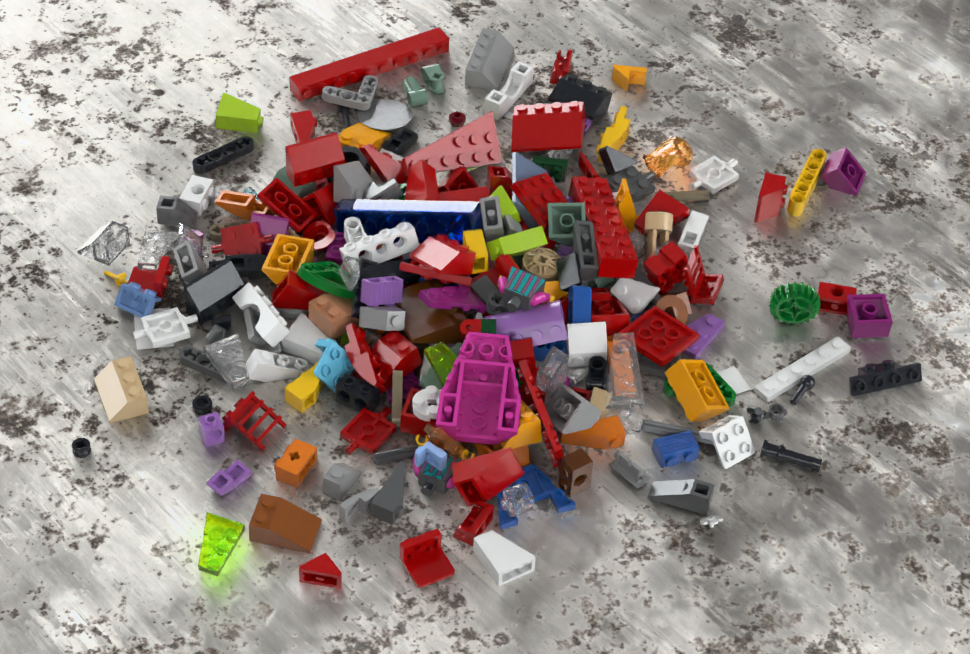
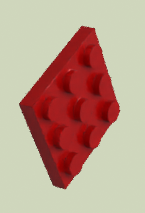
(536, 194)
(660, 335)

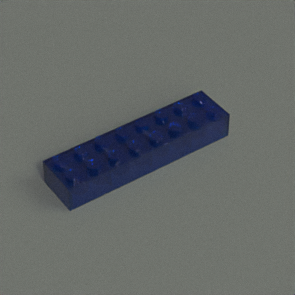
(425, 216)

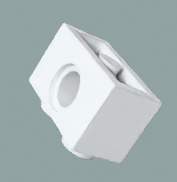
(198, 193)

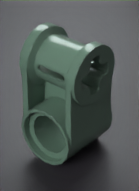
(433, 77)

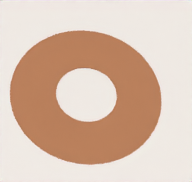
(676, 302)

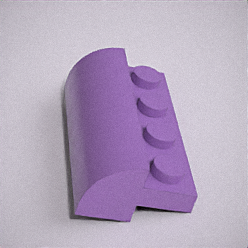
(541, 323)

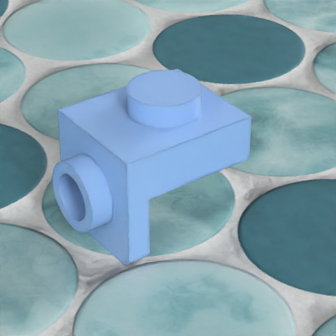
(431, 454)

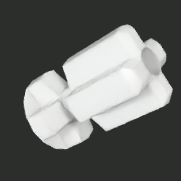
(577, 375)

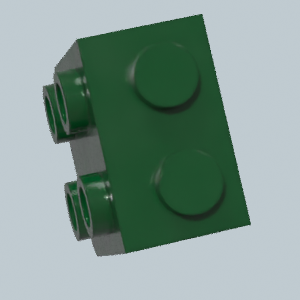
(555, 167)

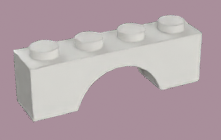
(518, 81)
(270, 325)

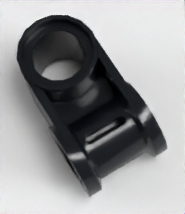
(596, 373)

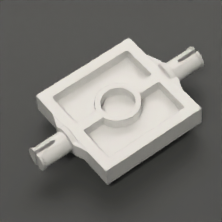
(714, 174)
(165, 327)

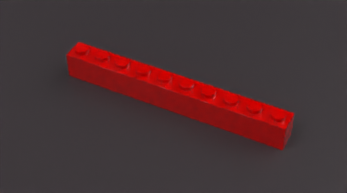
(371, 62)

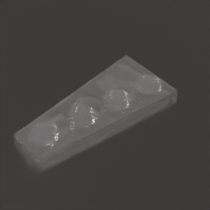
(624, 373)

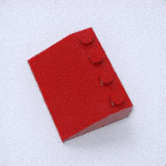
(548, 126)

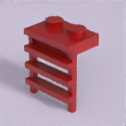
(701, 287)
(244, 410)

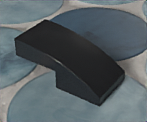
(401, 142)

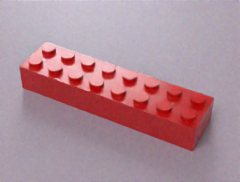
(613, 244)

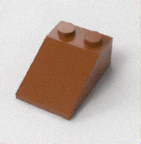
(283, 524)

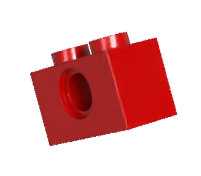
(834, 297)

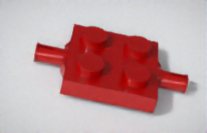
(242, 240)
(368, 431)

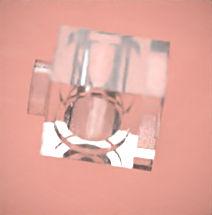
(517, 499)

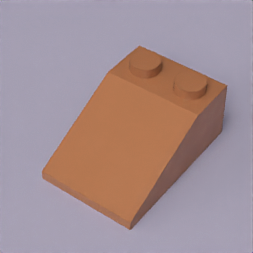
(332, 314)

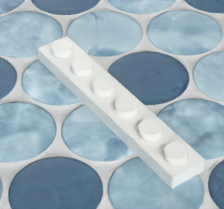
(807, 365)

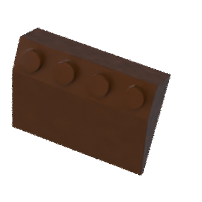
(427, 323)

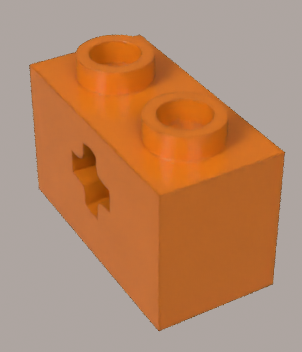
(295, 462)

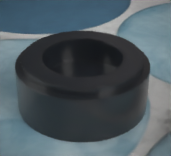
(202, 405)

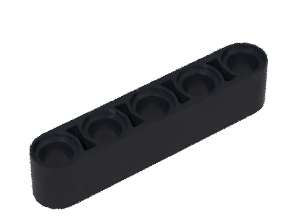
(390, 269)

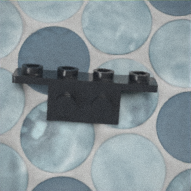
(884, 376)

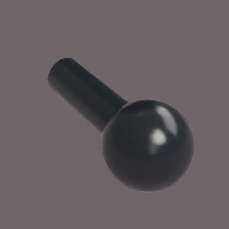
(807, 382)

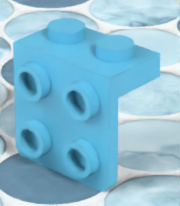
(332, 364)

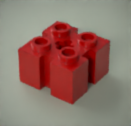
(666, 267)

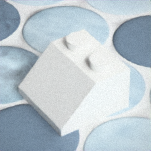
(585, 341)

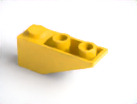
(304, 390)

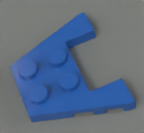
(541, 488)

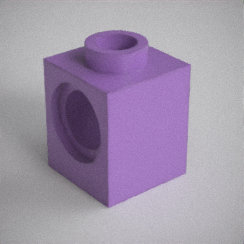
(211, 429)

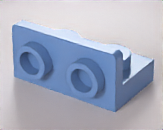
(136, 300)

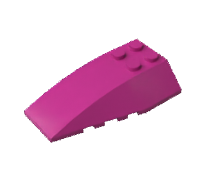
(481, 392)

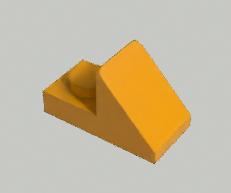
(628, 74)

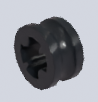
(81, 443)

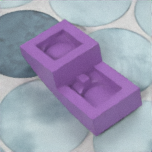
(231, 478)

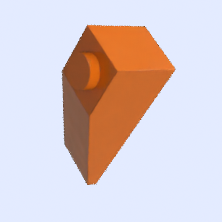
(603, 435)

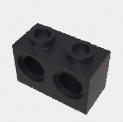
(357, 394)

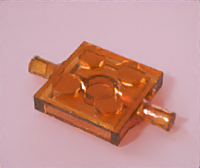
(442, 440)

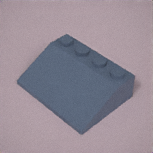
(523, 169)

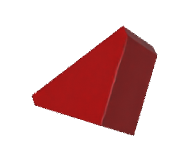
(321, 572)

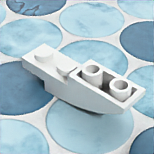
(692, 232)

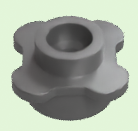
(776, 413)

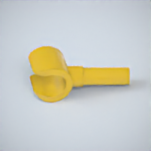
(119, 279)

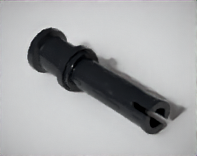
(780, 453)

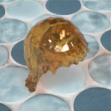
(669, 153)

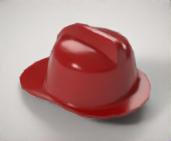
(321, 234)

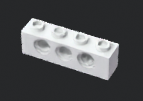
(389, 250)

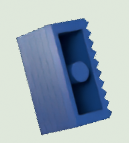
(675, 449)

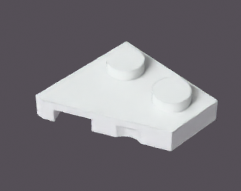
(634, 294)

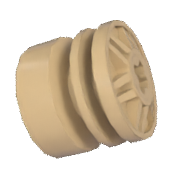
(541, 263)

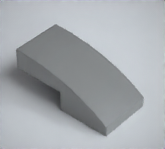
(356, 503)

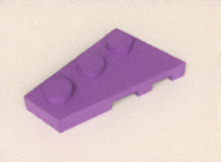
(708, 328)

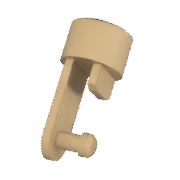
(657, 223)

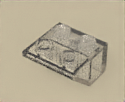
(106, 243)

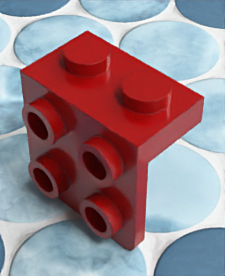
(154, 279)
(425, 559)

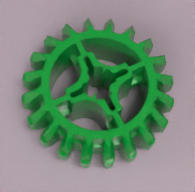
(805, 299)

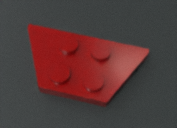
(427, 273)

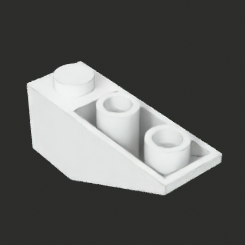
(272, 366)

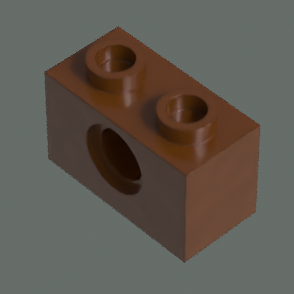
(575, 472)

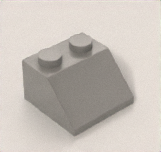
(351, 181)

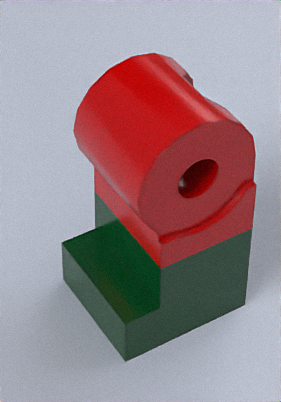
(477, 325)

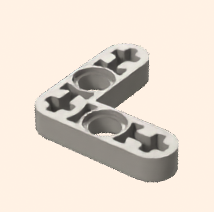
(356, 100)

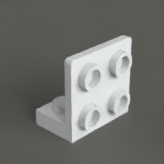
(730, 440)

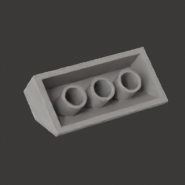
(488, 61)

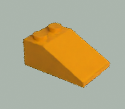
(362, 135)

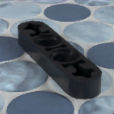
(205, 162)

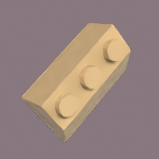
(121, 390)

